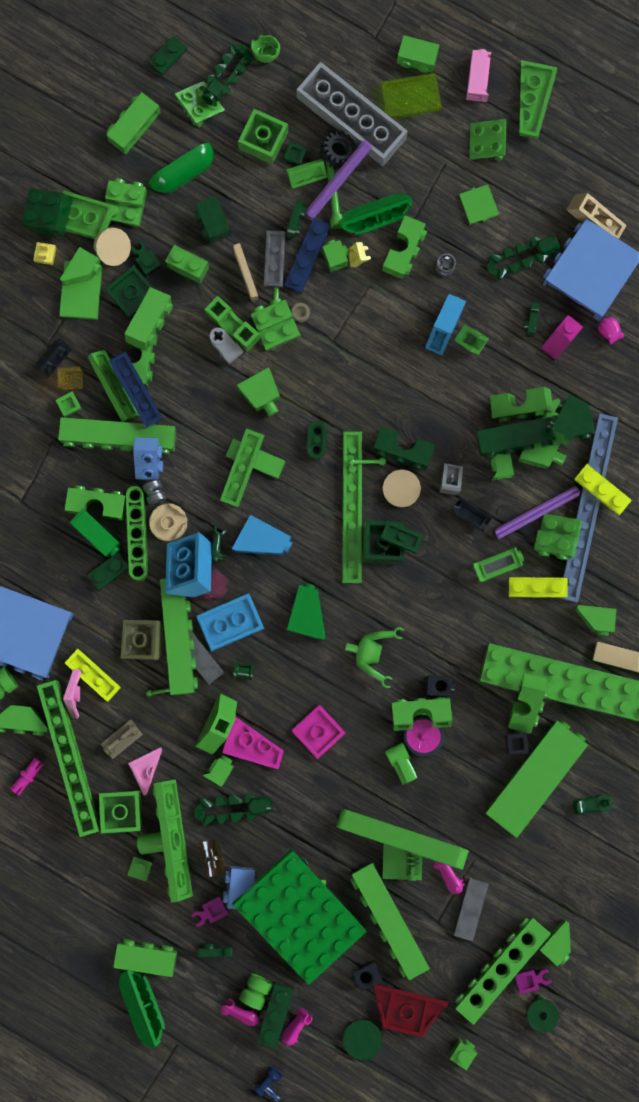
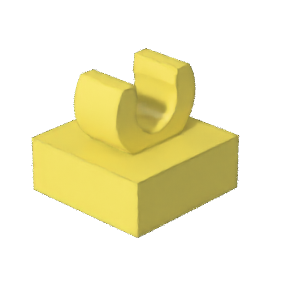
(44, 253)
(357, 254)

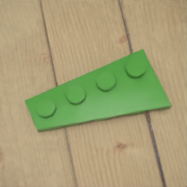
(536, 89)

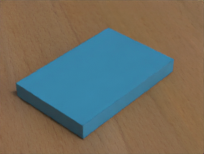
(230, 622)

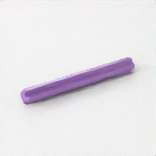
(338, 179)
(537, 512)

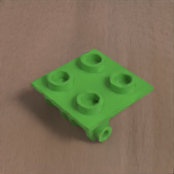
(192, 103)
(488, 139)
(401, 864)

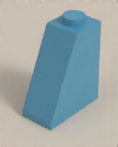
(445, 324)
(261, 538)

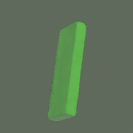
(264, 463)

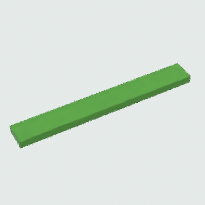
(352, 509)

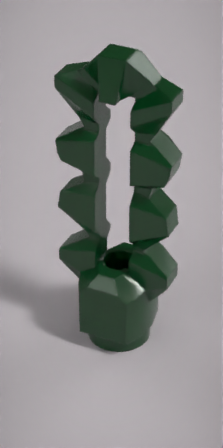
(214, 88)
(543, 247)
(256, 805)

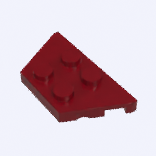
(407, 1010)

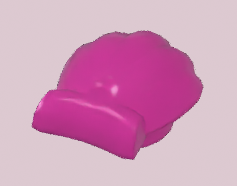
(610, 329)

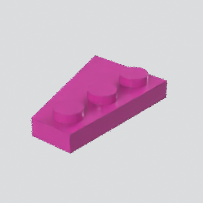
(252, 746)

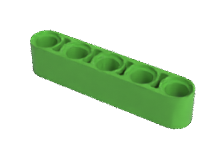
(132, 525)

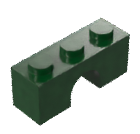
(418, 456)
(275, 1015)

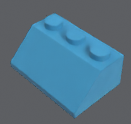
(189, 566)

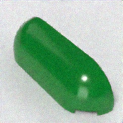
(183, 169)
(376, 214)
(142, 1007)

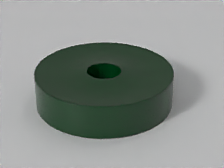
(549, 1021)

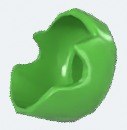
(265, 48)

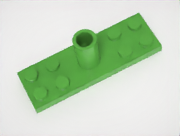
(169, 841)

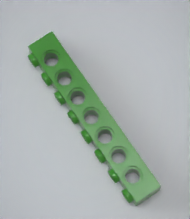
(69, 758)

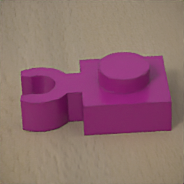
(213, 911)
(528, 980)

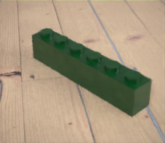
(524, 436)

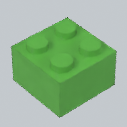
(263, 136)
(120, 811)

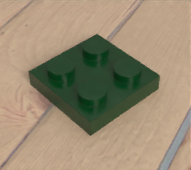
(129, 291)

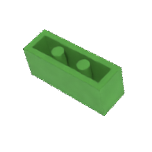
(133, 123)
(148, 319)
(145, 958)

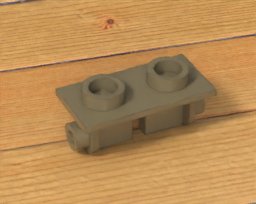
(121, 739)

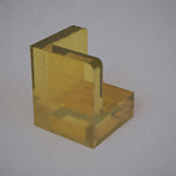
(70, 378)

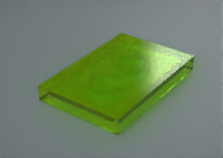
(411, 96)

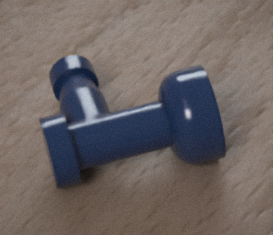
(264, 1087)

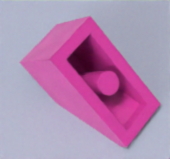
(562, 337)

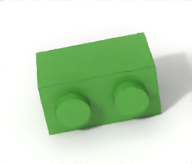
(417, 54)
(187, 264)

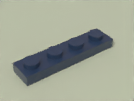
(307, 255)
(136, 389)

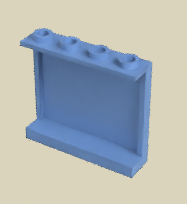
(592, 268)
(30, 632)

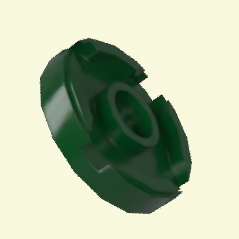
(362, 1039)

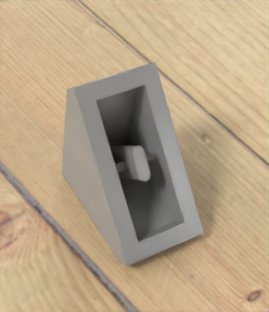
(451, 479)

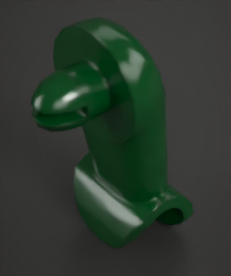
(216, 555)
(598, 803)

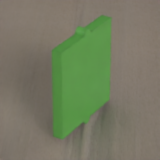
(479, 204)

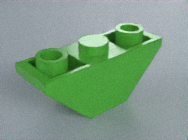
(22, 719)
(218, 724)

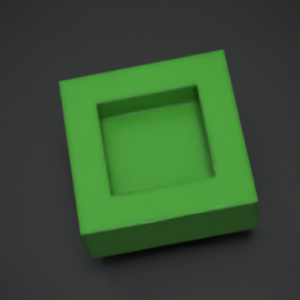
(68, 404)
(140, 868)

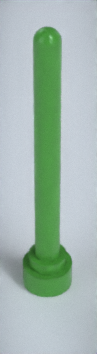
(334, 221)

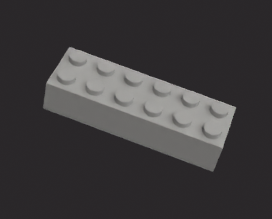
(351, 113)

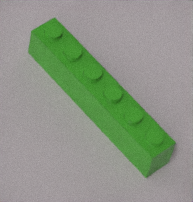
(113, 434)
(178, 643)
(390, 921)

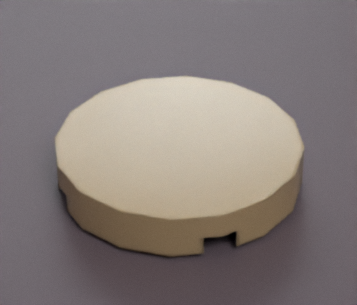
(112, 246)
(401, 488)
(168, 522)

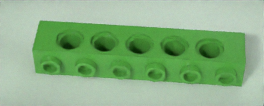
(500, 980)

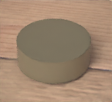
(300, 312)

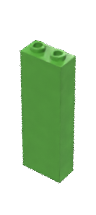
(536, 778)

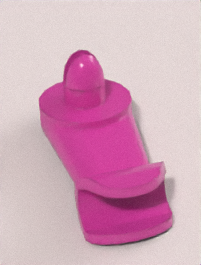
(452, 882)
(247, 1017)
(291, 1033)

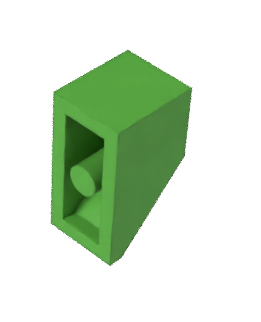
(81, 268)
(598, 618)
(557, 945)

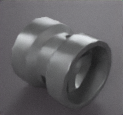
(445, 261)
(154, 492)

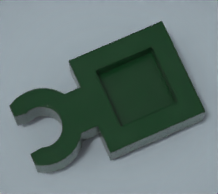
(147, 260)
(531, 323)
(211, 950)

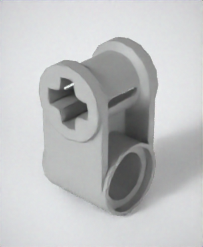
(227, 346)

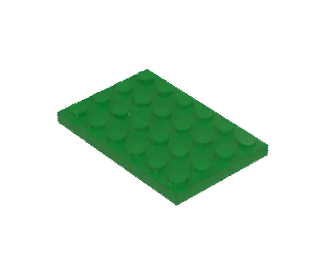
(299, 916)

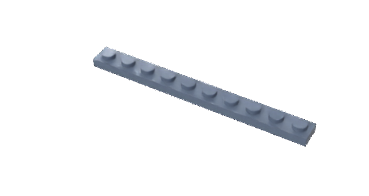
(589, 505)

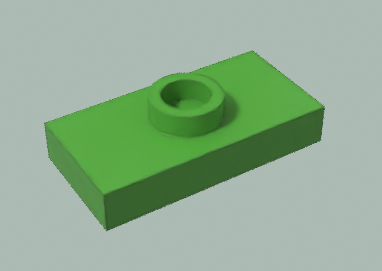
(306, 173)

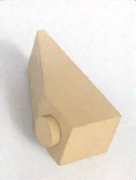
(585, 206)

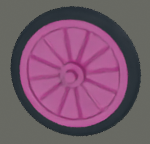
(423, 738)

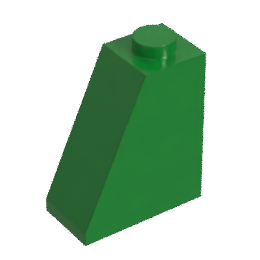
(95, 533)
(307, 614)

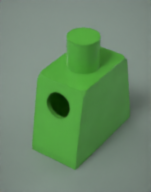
(261, 392)
(543, 457)

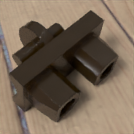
(212, 857)

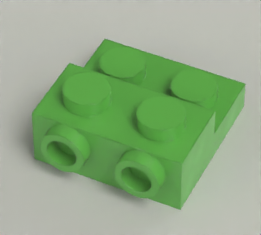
(128, 201)
(275, 324)
(558, 536)

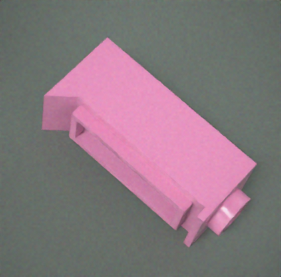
(478, 75)

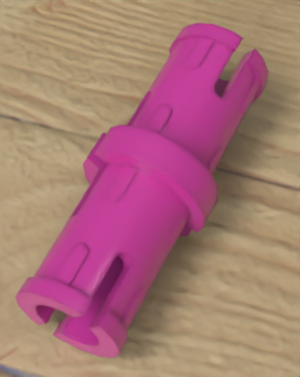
(26, 776)

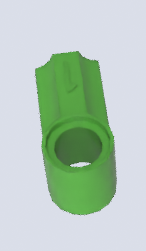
(400, 760)

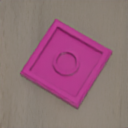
(318, 731)

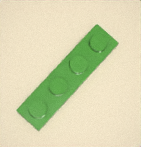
(113, 386)
(242, 467)

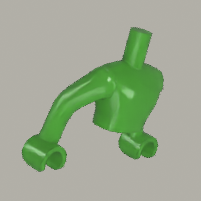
(369, 652)

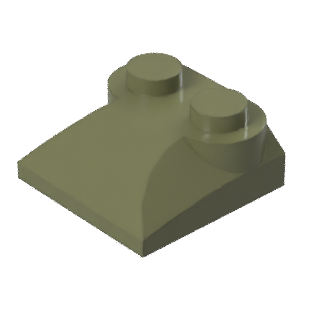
(142, 639)

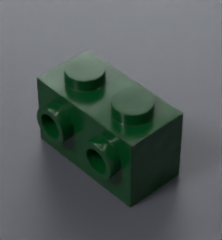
(213, 220)

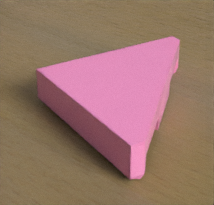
(73, 694)
(144, 769)

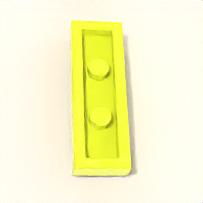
(602, 489)
(538, 587)
(93, 675)

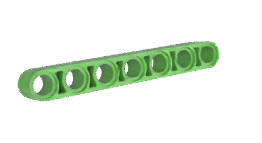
(402, 839)

